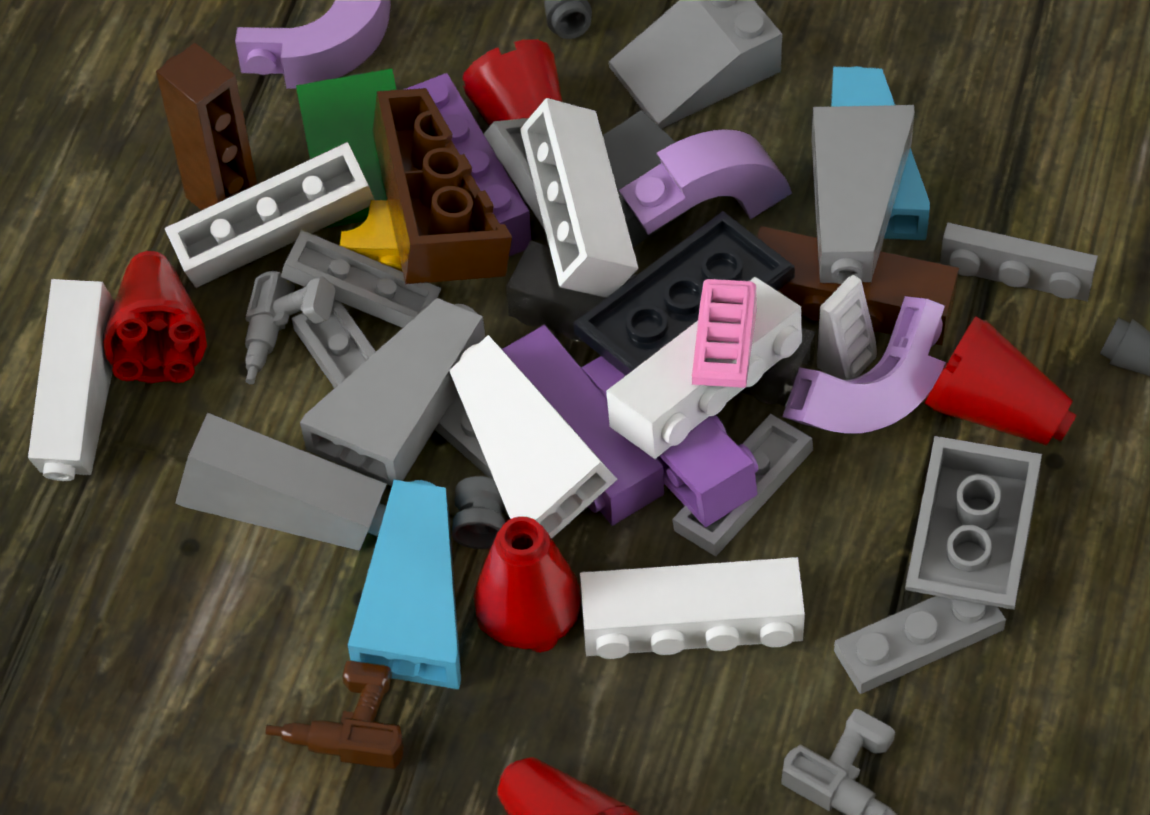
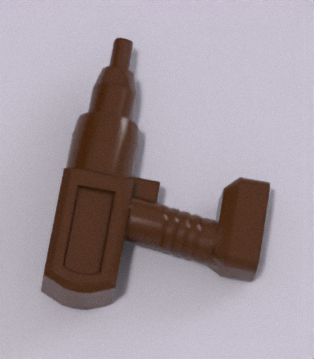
(357, 736)

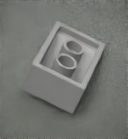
(698, 57)
(974, 522)

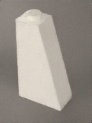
(71, 380)
(528, 445)

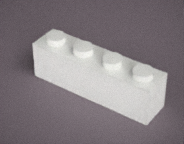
(578, 198)
(270, 215)
(657, 400)
(692, 607)

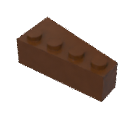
(435, 206)

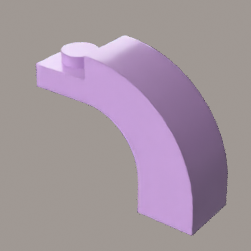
(319, 49)
(702, 169)
(886, 391)

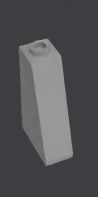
(856, 182)
(396, 397)
(278, 486)

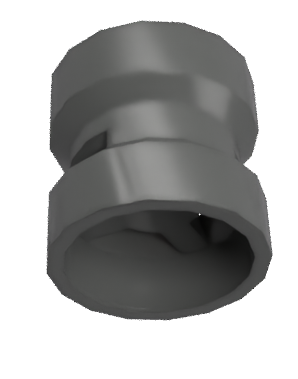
(478, 513)

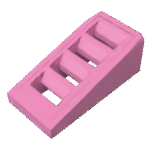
(731, 303)

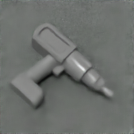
(270, 308)
(833, 780)

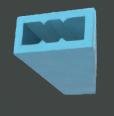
(869, 88)
(409, 591)

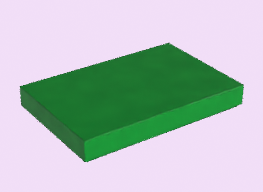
(342, 113)

